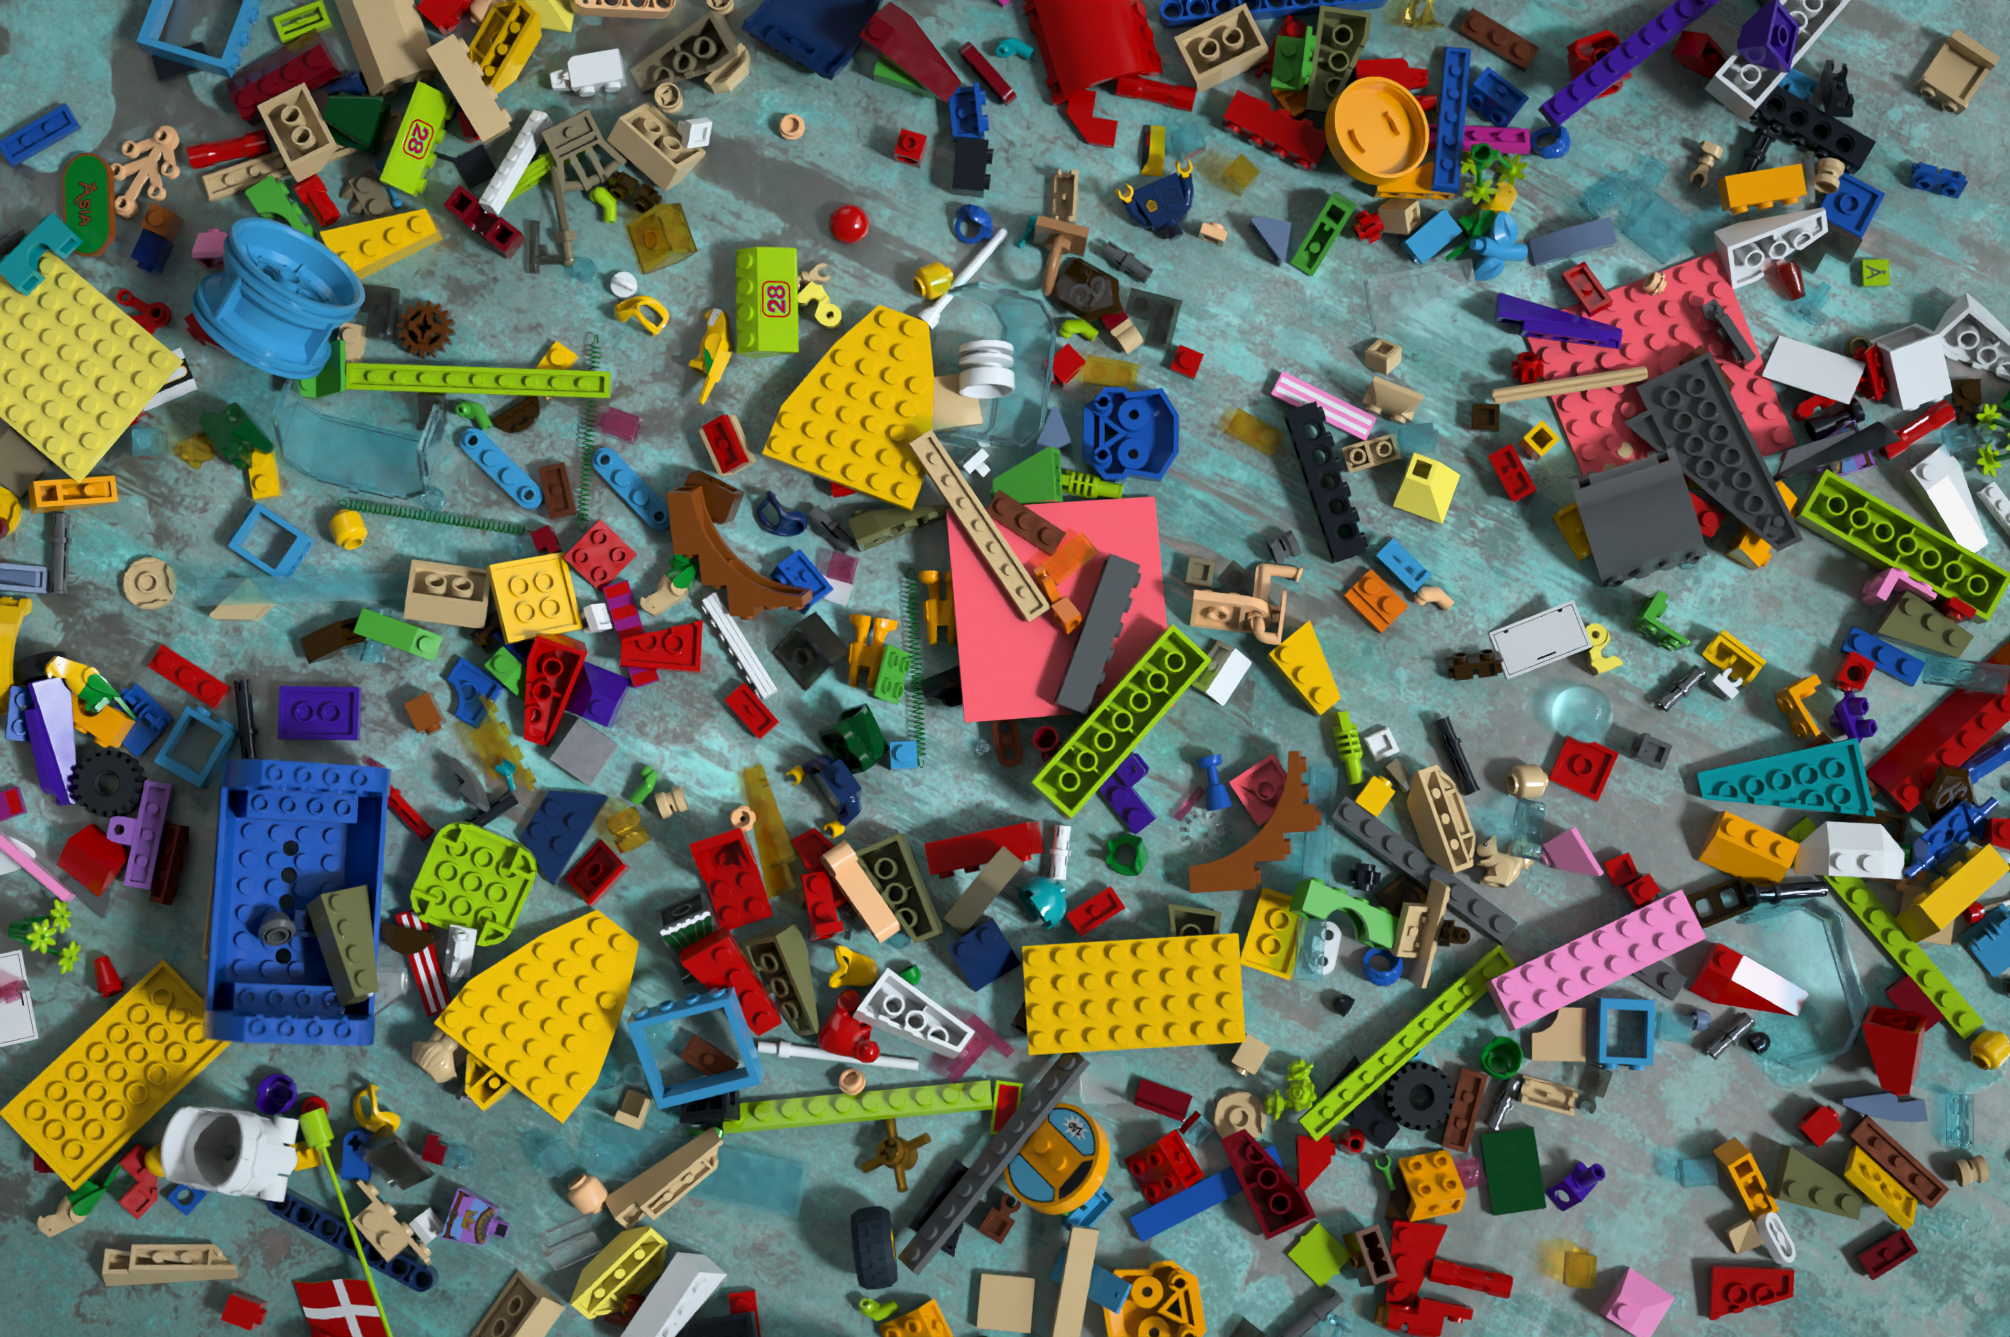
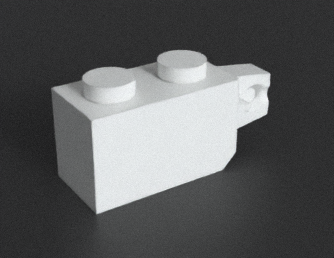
(591, 73)

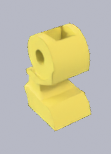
(827, 314)
(1599, 638)

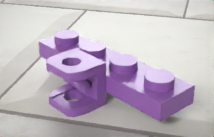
(144, 834)

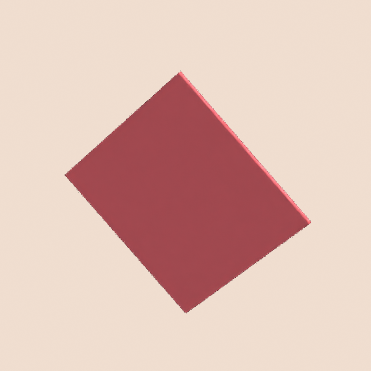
(1657, 335)
(1016, 665)

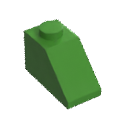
(508, 671)

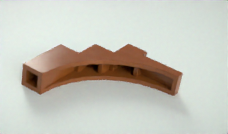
(697, 537)
(1291, 815)

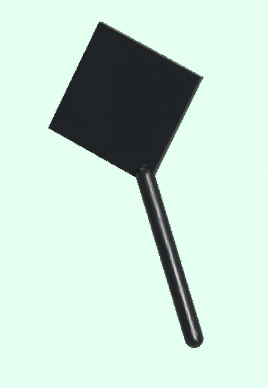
(473, 166)

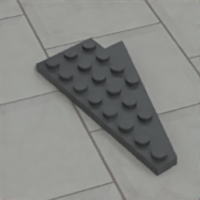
(1714, 446)

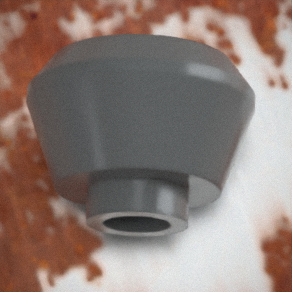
(276, 929)

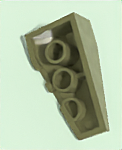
(784, 965)

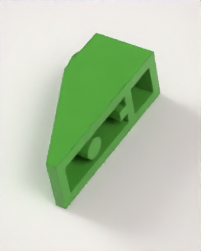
(1323, 233)
(397, 634)

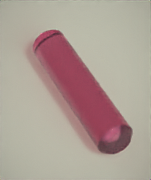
(1189, 804)

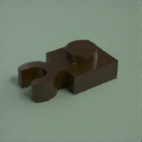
(1966, 396)

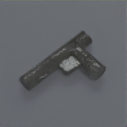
(539, 250)

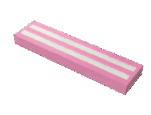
(1337, 412)
(35, 868)

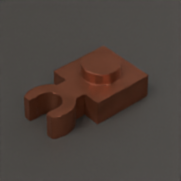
(997, 1222)

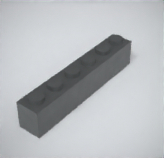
(1096, 635)

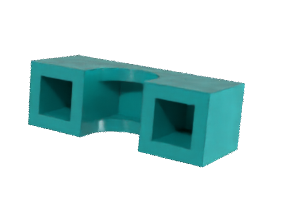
(21, 264)

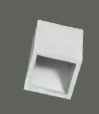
(1914, 366)

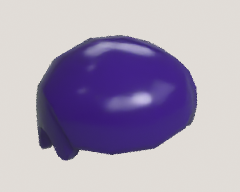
(276, 1094)

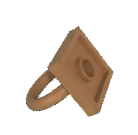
(1059, 239)

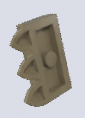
(370, 197)

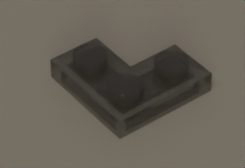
(1835, 242)
(382, 309)
(1161, 313)

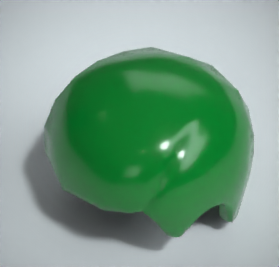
(1501, 1058)

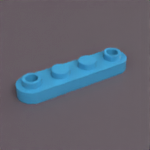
(502, 469)
(632, 488)

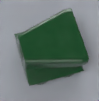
(357, 120)
(236, 434)
(855, 739)

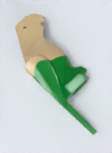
(673, 586)
(75, 1206)

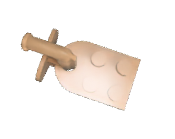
(1245, 613)

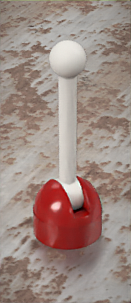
(1976, 911)

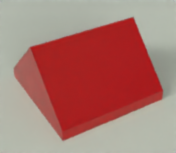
(93, 859)
(597, 873)

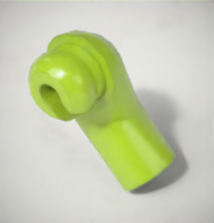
(607, 201)
(1075, 326)
(876, 1310)

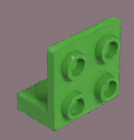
(1291, 62)
(330, 379)
(1647, 624)

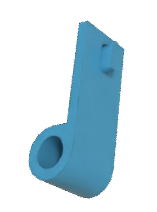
(1104, 1286)

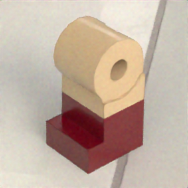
(1122, 331)

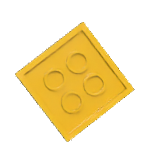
(534, 597)

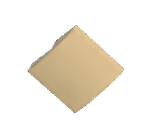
(951, 407)

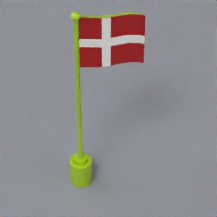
(340, 1305)

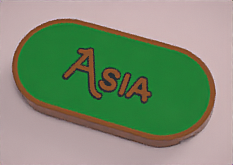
(90, 203)

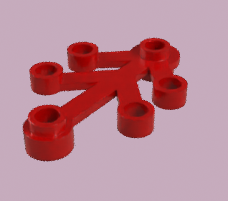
(148, 311)

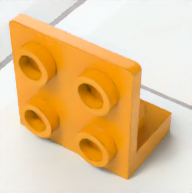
(1789, 702)
(1432, 1185)
(921, 1322)

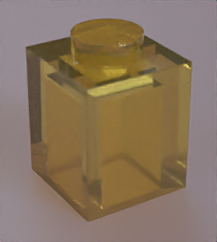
(1240, 175)
(1579, 1268)

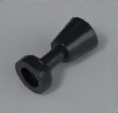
(1823, 425)

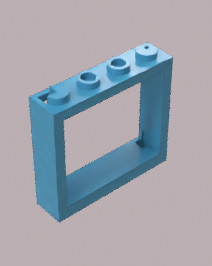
(231, 57)
(706, 1086)

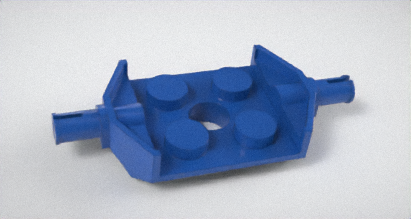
(1948, 835)

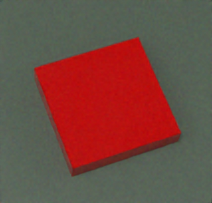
(1583, 768)

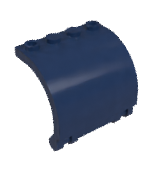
(813, 31)

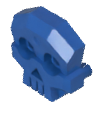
(1151, 435)

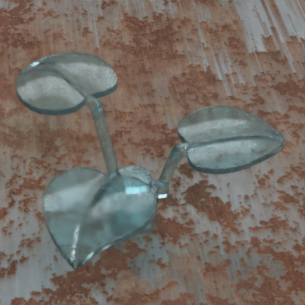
(604, 1095)

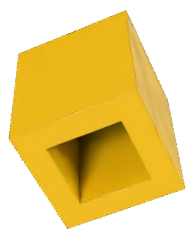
(1539, 440)
(1375, 795)

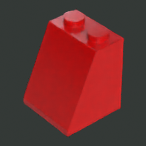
(1895, 1046)

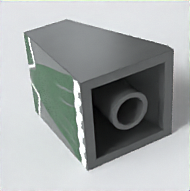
(685, 924)

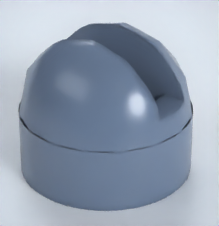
(1702, 1019)

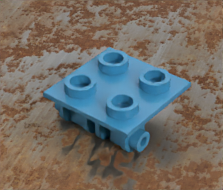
(1991, 940)

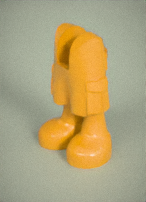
(936, 611)
(864, 656)

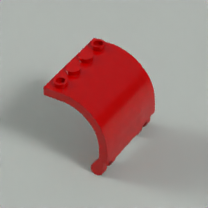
(1091, 43)

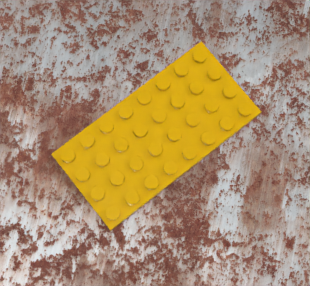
(1133, 994)
(115, 1076)

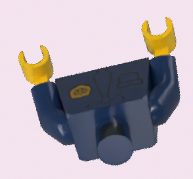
(1162, 202)
(835, 785)

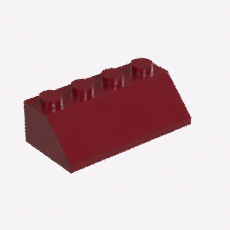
(299, 62)

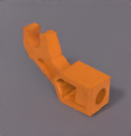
(1061, 607)

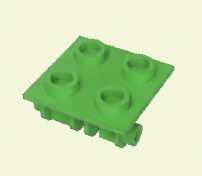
(892, 675)

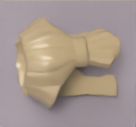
(439, 1056)

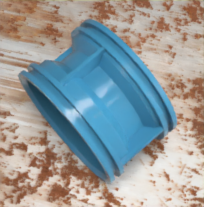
(277, 298)

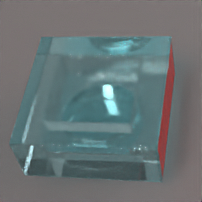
(1196, 1129)

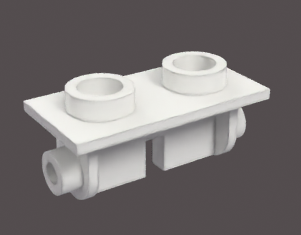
(459, 952)

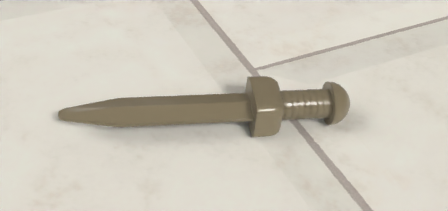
(564, 235)

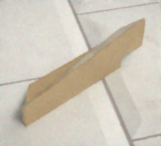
(166, 1264)

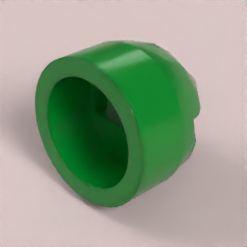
(1907, 855)
(911, 974)

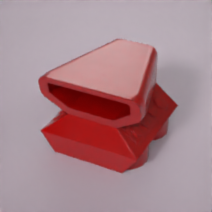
(1588, 51)

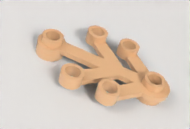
(147, 168)

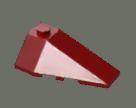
(1740, 982)

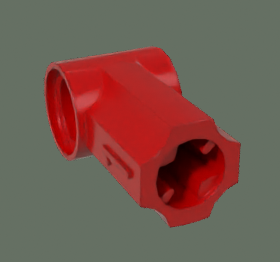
(314, 194)

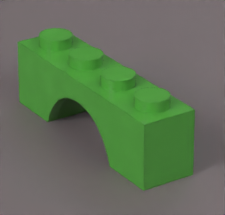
(271, 201)
(1371, 925)

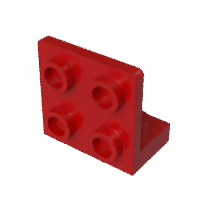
(1164, 1167)

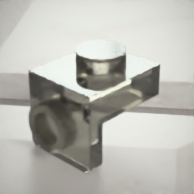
(425, 406)

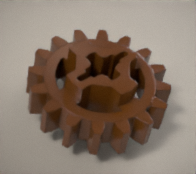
(427, 318)

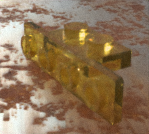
(494, 745)

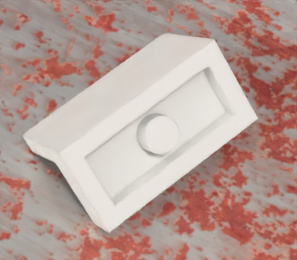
(1222, 673)

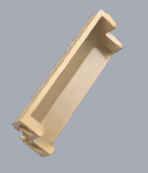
(388, 43)

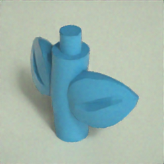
(1498, 248)

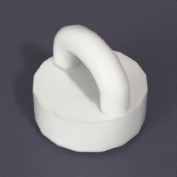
(624, 285)

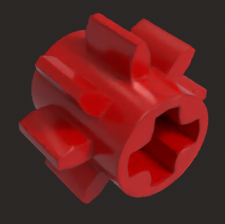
(1367, 226)
(1527, 368)

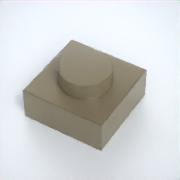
(1200, 572)

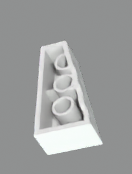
(911, 1015)
(676, 1296)

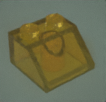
(661, 237)

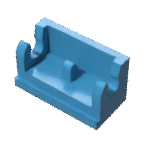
(1430, 236)
(1402, 566)

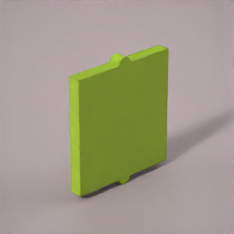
(1319, 1254)

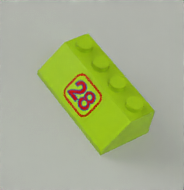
(417, 140)
(766, 301)

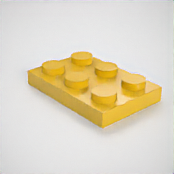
(1271, 935)
(1880, 1187)

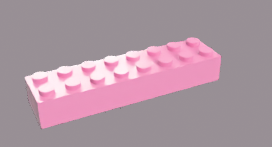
(1595, 960)

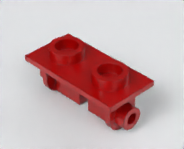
(1875, 382)

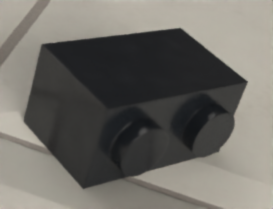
(971, 167)

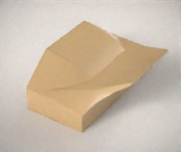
(730, 74)

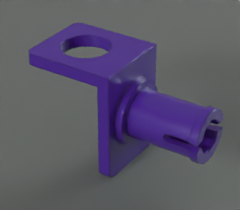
(1576, 1185)

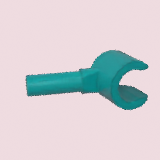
(1030, 226)
(507, 770)

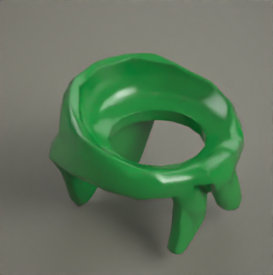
(1141, 855)

